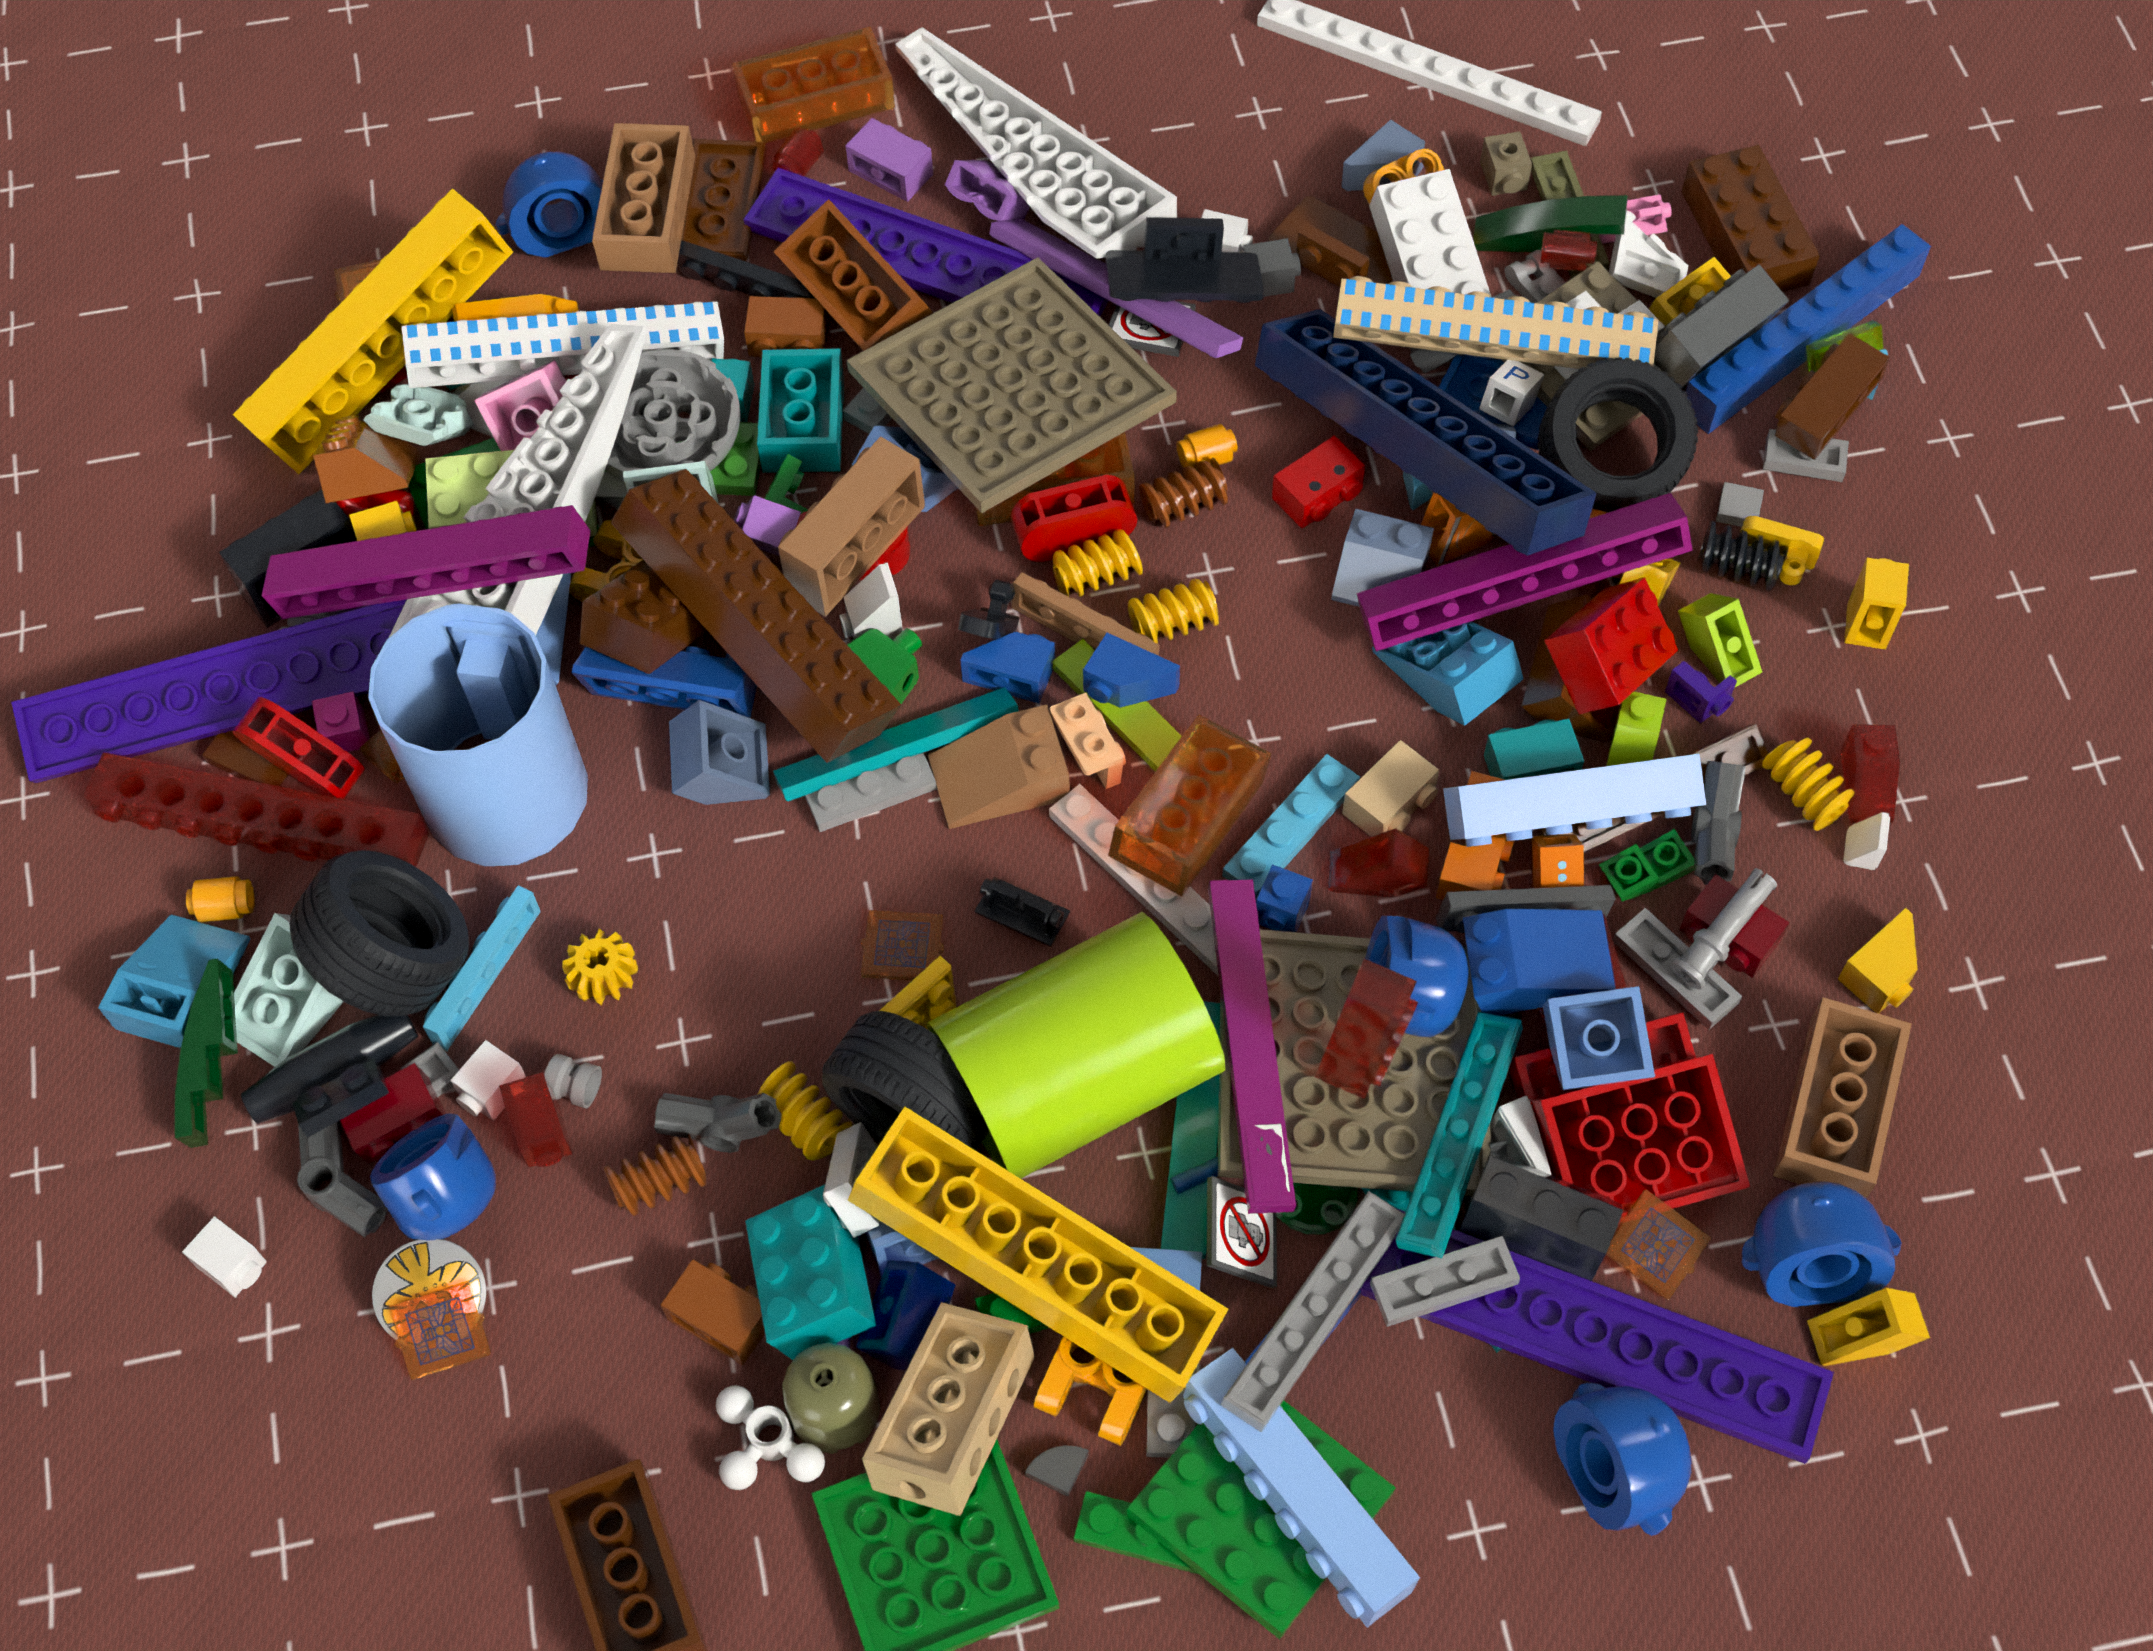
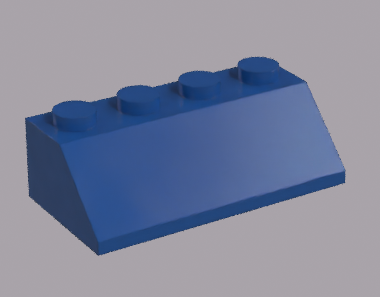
(675, 684)

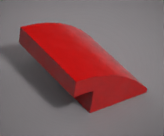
(1643, 1133)

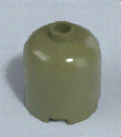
(831, 1411)

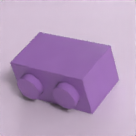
(889, 159)
(766, 522)

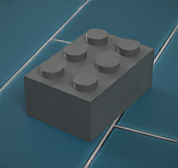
(1717, 324)

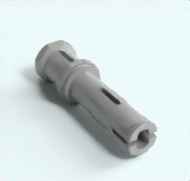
(1712, 943)

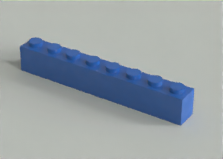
(1823, 312)

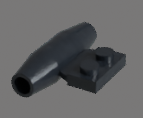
(331, 1075)

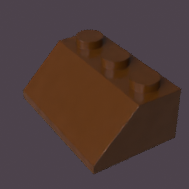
(1546, 692)

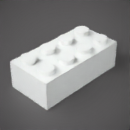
(1427, 234)

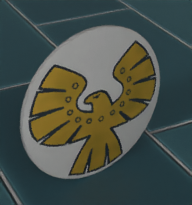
(422, 1269)

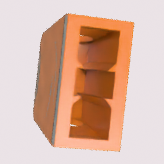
(1453, 530)

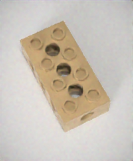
(949, 1408)

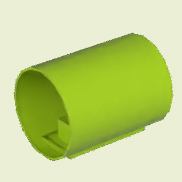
(1081, 1044)

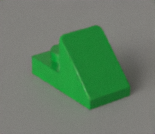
(786, 479)

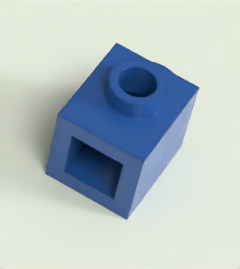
(1283, 900)

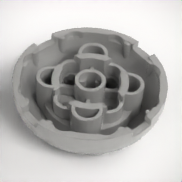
(650, 426)

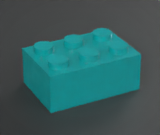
(801, 409)
(808, 1275)

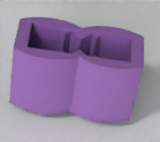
(988, 189)

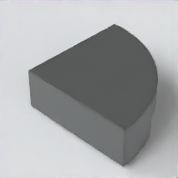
(1058, 1467)

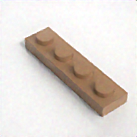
(1070, 616)

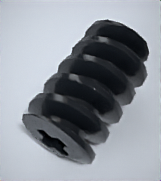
(1741, 556)

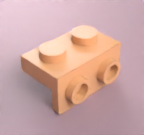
(1089, 739)

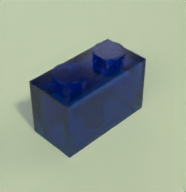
(903, 1311)

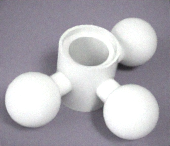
(739, 1468)

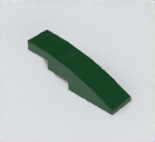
(1523, 226)
(206, 1039)

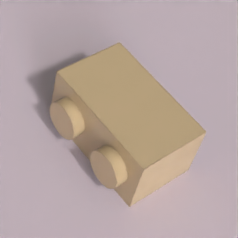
(1391, 791)

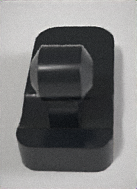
(992, 621)

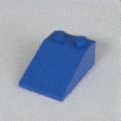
(1535, 956)

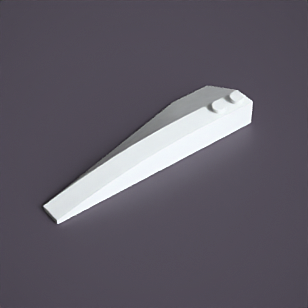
(1050, 164)
(554, 469)

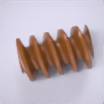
(1184, 492)
(656, 1175)

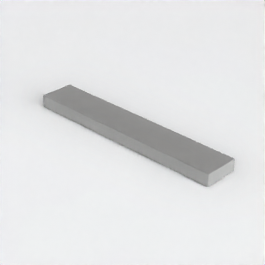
(1313, 1312)

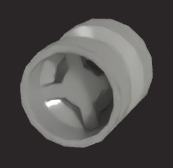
(573, 1080)

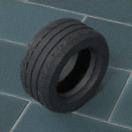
(1637, 386)
(378, 933)
(896, 1065)

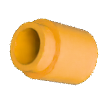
(1207, 443)
(220, 898)

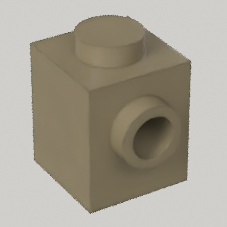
(1506, 163)

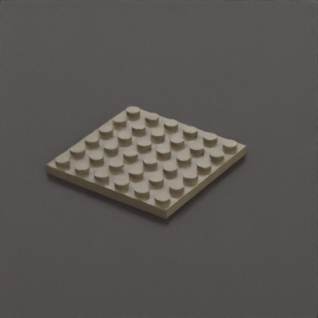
(1011, 383)
(1330, 1131)

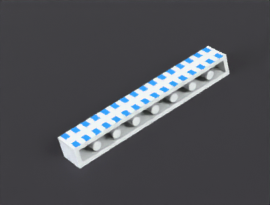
(516, 345)

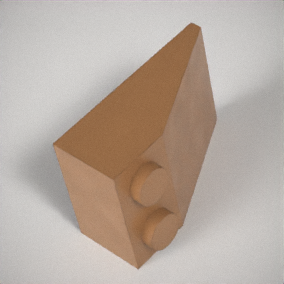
(1001, 768)

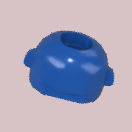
(555, 227)
(1432, 960)
(435, 1179)
(1821, 1246)
(1623, 1455)

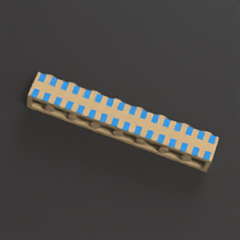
(1489, 325)

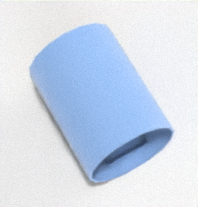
(466, 676)

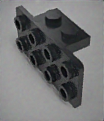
(1184, 263)

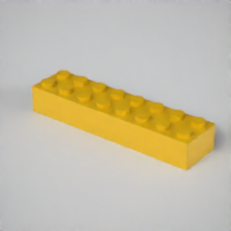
(362, 339)
(1038, 1255)

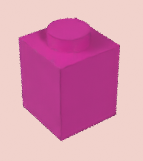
(342, 720)

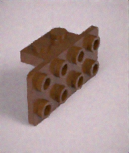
(1333, 243)

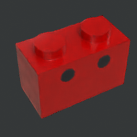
(1318, 482)

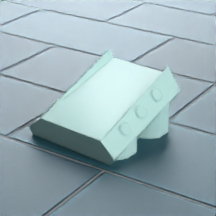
(420, 415)

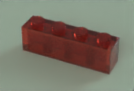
(1368, 1029)

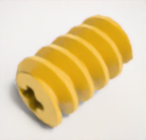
(1095, 562)
(1173, 610)
(1808, 782)
(802, 1116)

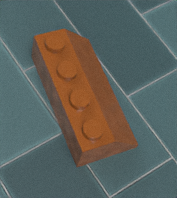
(850, 278)
(362, 462)

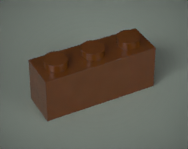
(1830, 395)

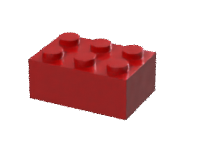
(1611, 645)

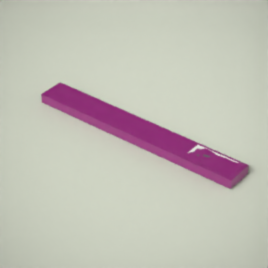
(1251, 1048)

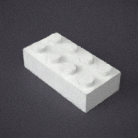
(849, 1157)

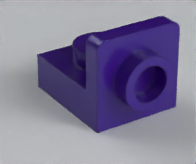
(1697, 695)

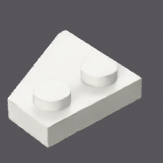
(1644, 261)

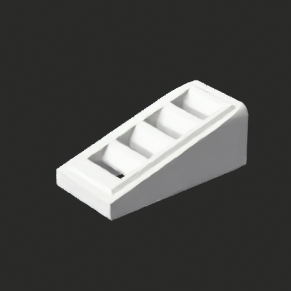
(1519, 1127)

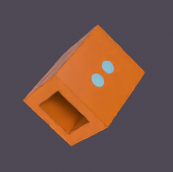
(1557, 861)

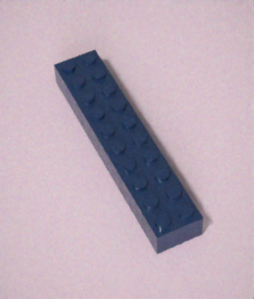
(1426, 433)

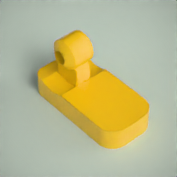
(1802, 545)

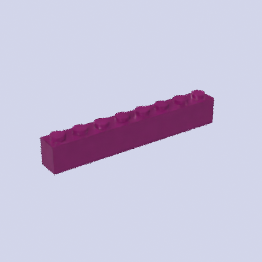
(427, 562)
(1511, 579)

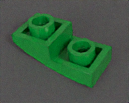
(1648, 867)

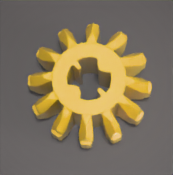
(600, 966)

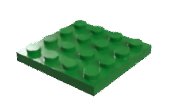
(1232, 1538)
(933, 1575)

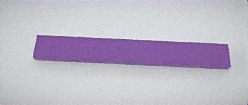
(1092, 274)

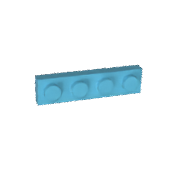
(1292, 823)
(489, 956)

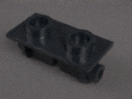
(1021, 911)

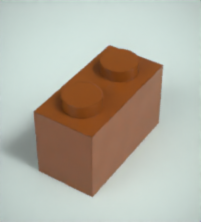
(785, 324)
(716, 1310)

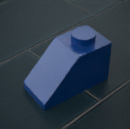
(1015, 662)
(1128, 674)

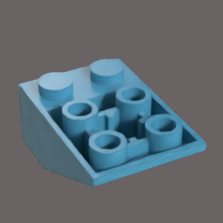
(1457, 669)
(160, 979)

